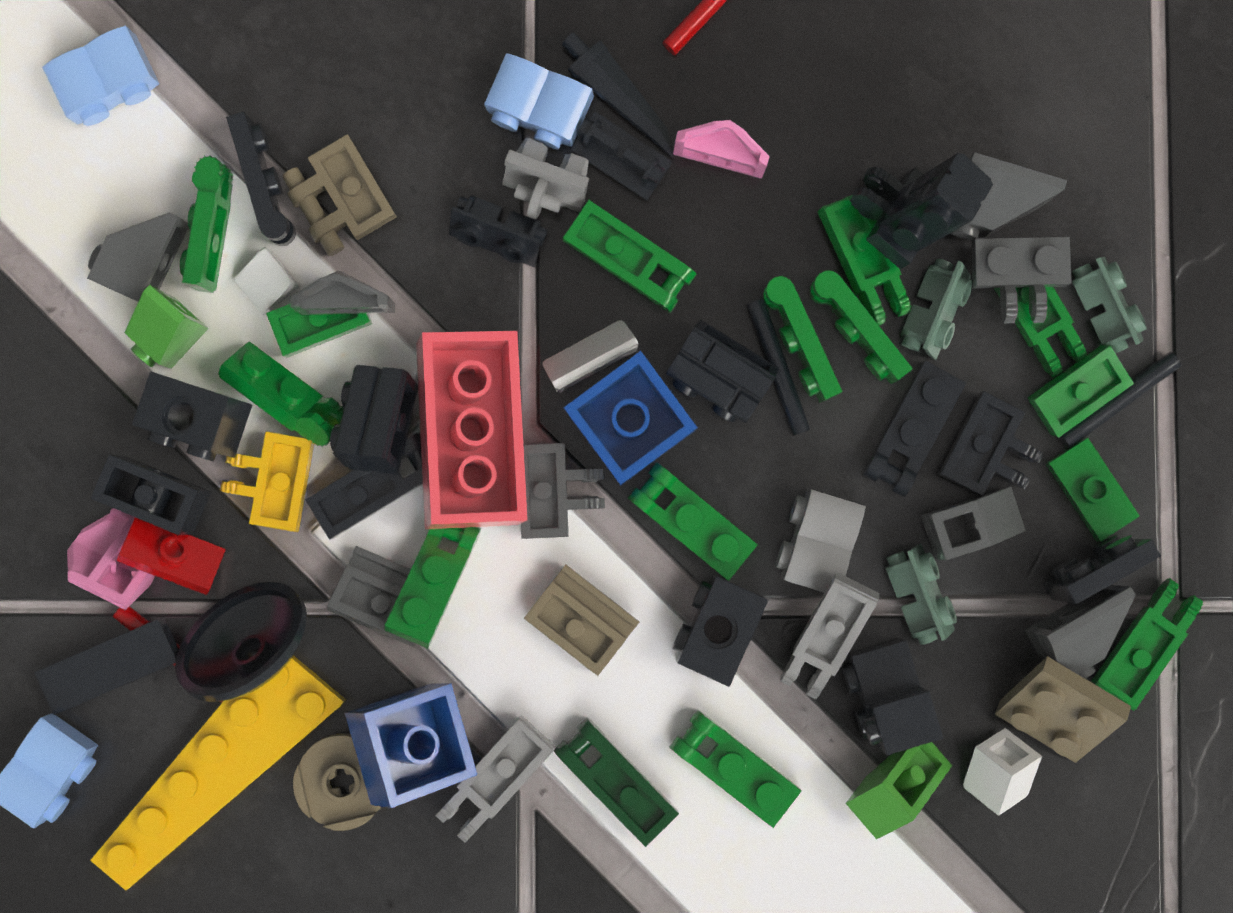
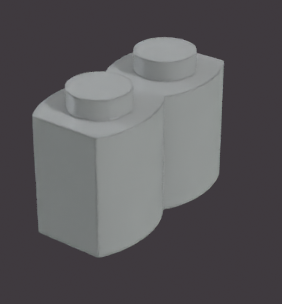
(821, 539)

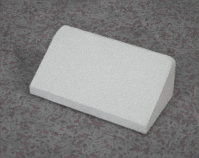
(590, 355)

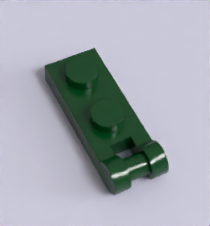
(617, 783)

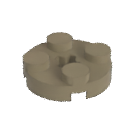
(317, 796)

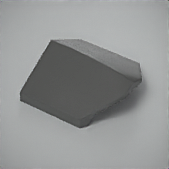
(340, 295)

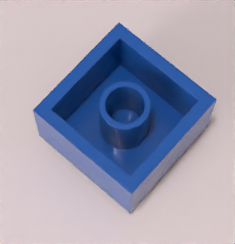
(630, 418)
(411, 744)

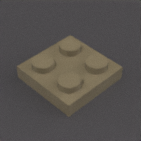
(1062, 710)

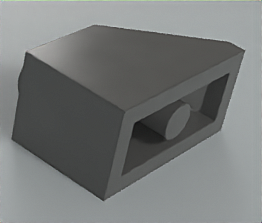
(138, 255)

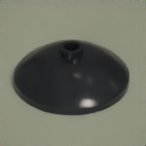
(241, 642)

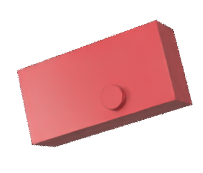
(471, 429)

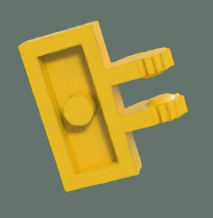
(279, 483)

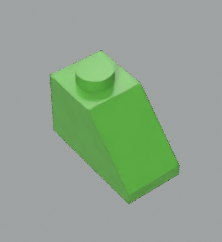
(162, 328)
(898, 788)

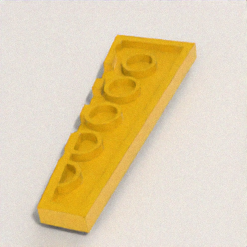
(216, 766)

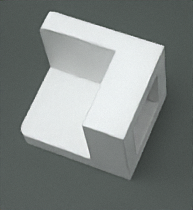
(1001, 771)

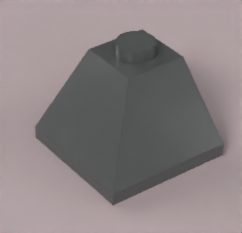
(1013, 195)
(1083, 631)

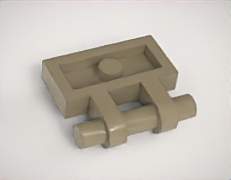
(350, 186)

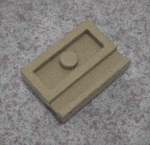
(581, 620)

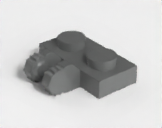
(1019, 264)
(547, 491)

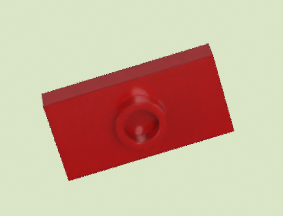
(171, 556)

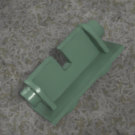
(1105, 287)
(934, 326)
(931, 610)

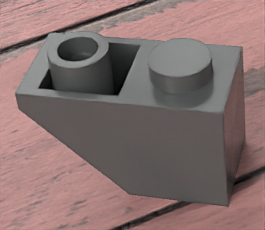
(973, 524)

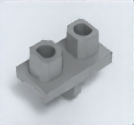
(544, 183)

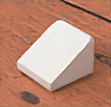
(265, 281)

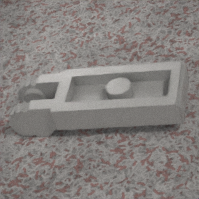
(831, 632)
(499, 775)

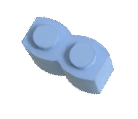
(101, 76)
(538, 101)
(44, 769)

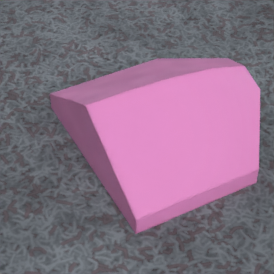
(723, 146)
(95, 564)

